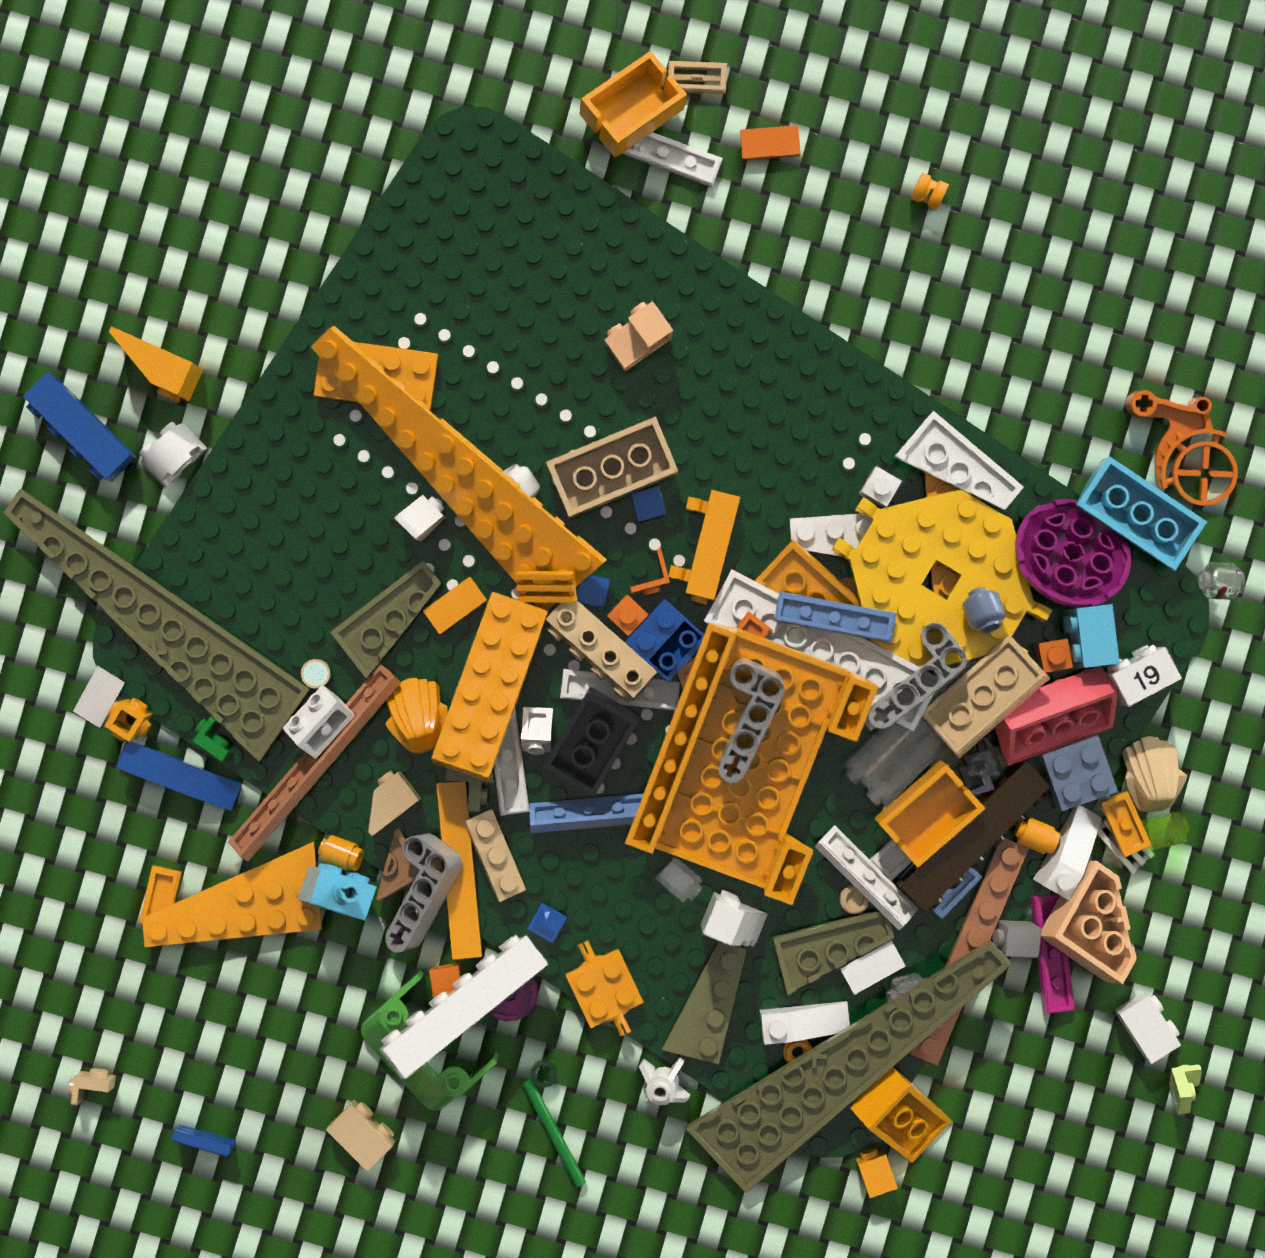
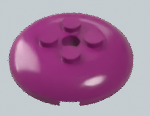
(1098, 554)

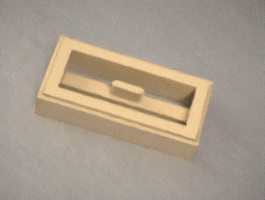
(705, 66)

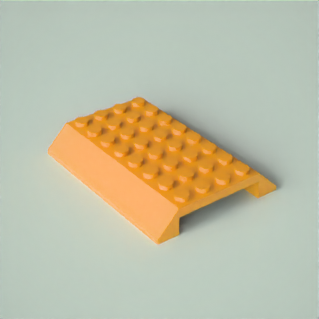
(745, 823)

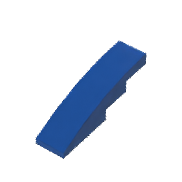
(178, 775)

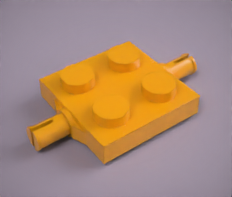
(604, 988)

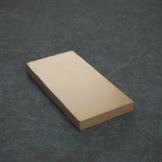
(984, 696)

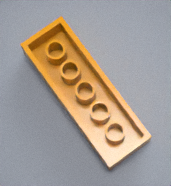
(489, 687)

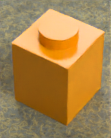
(876, 1172)

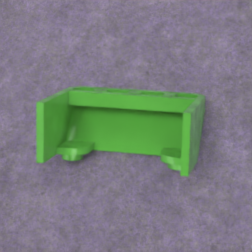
(430, 1088)

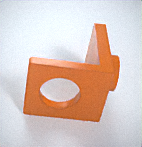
(653, 586)

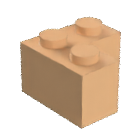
(640, 337)

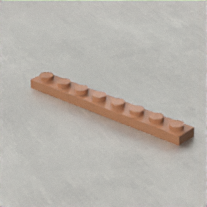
(308, 769)
(978, 928)

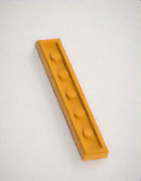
(463, 895)

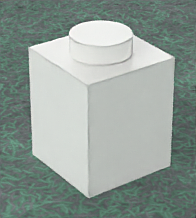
(880, 487)

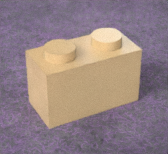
(361, 1134)

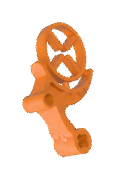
(1184, 423)

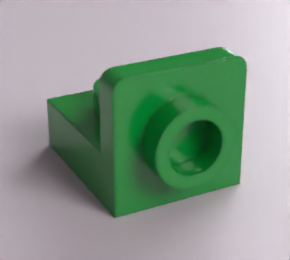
(214, 745)

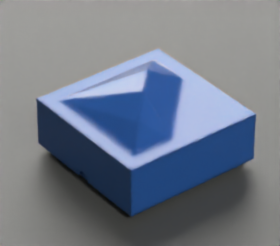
(547, 922)

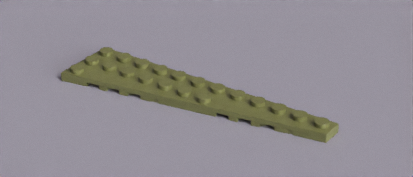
(217, 669)
(786, 1108)

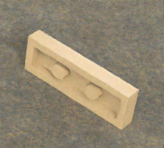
(494, 855)

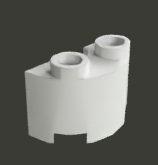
(171, 453)

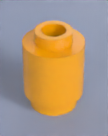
(1037, 836)
(341, 853)

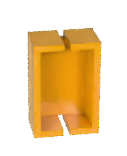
(632, 104)
(929, 813)

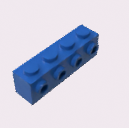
(79, 427)

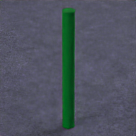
(553, 1132)

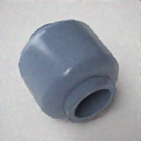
(984, 610)

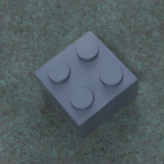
(1077, 773)

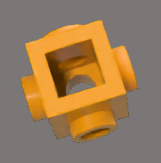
(119, 719)

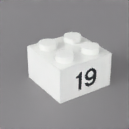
(1143, 674)

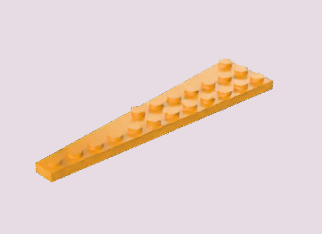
(475, 488)

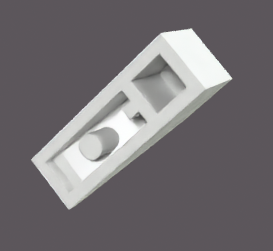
(1067, 864)
(803, 1022)

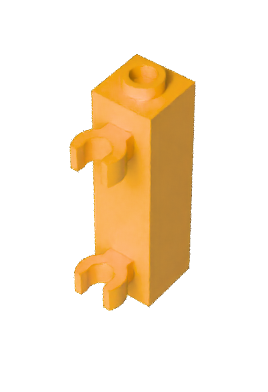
(711, 547)

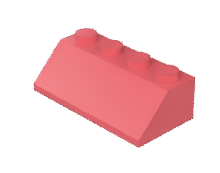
(1059, 715)

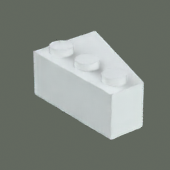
(732, 921)

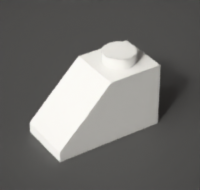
(421, 517)

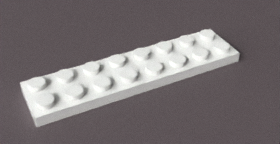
(851, 652)

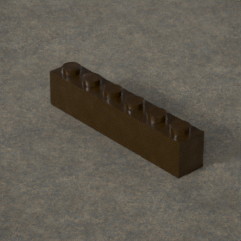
(1004, 807)

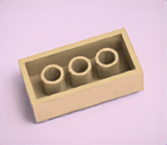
(612, 467)

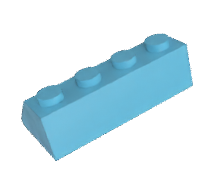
(1140, 512)

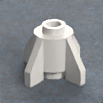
(663, 1083)

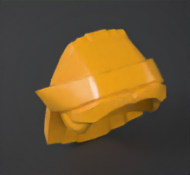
(416, 714)

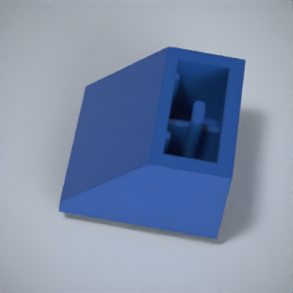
(666, 640)

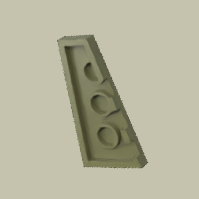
(382, 621)
(822, 948)
(707, 1013)

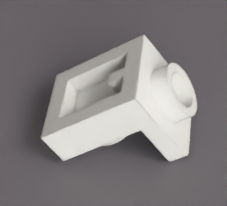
(537, 730)

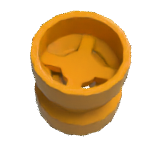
(923, 188)

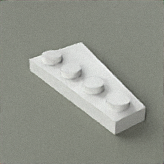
(955, 460)
(822, 532)

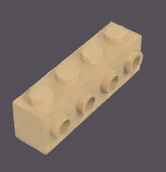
(601, 648)

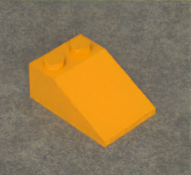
(170, 373)
(900, 1114)

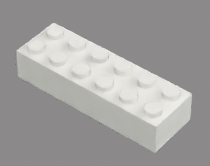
(462, 1007)

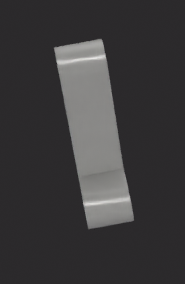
(914, 683)
(745, 723)
(407, 929)

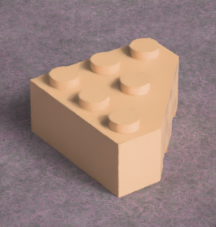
(1094, 926)

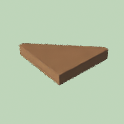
(397, 870)

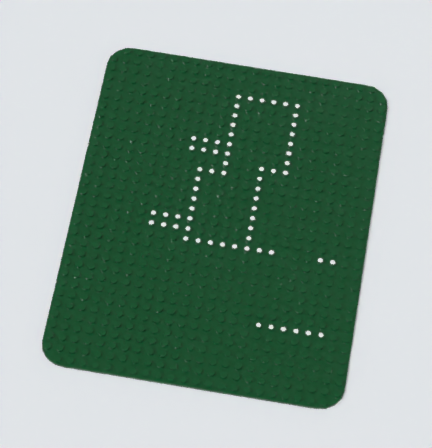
(513, 278)

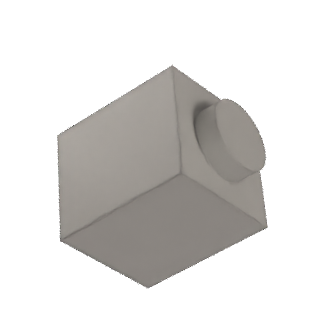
(1017, 938)

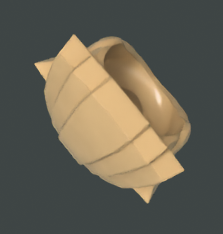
(1153, 774)

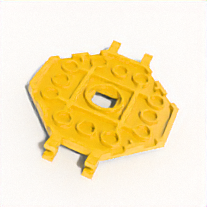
(961, 536)

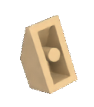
(391, 800)

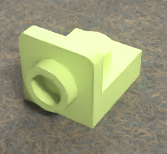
(1182, 1085)

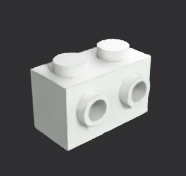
(318, 721)

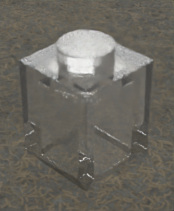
(680, 879)

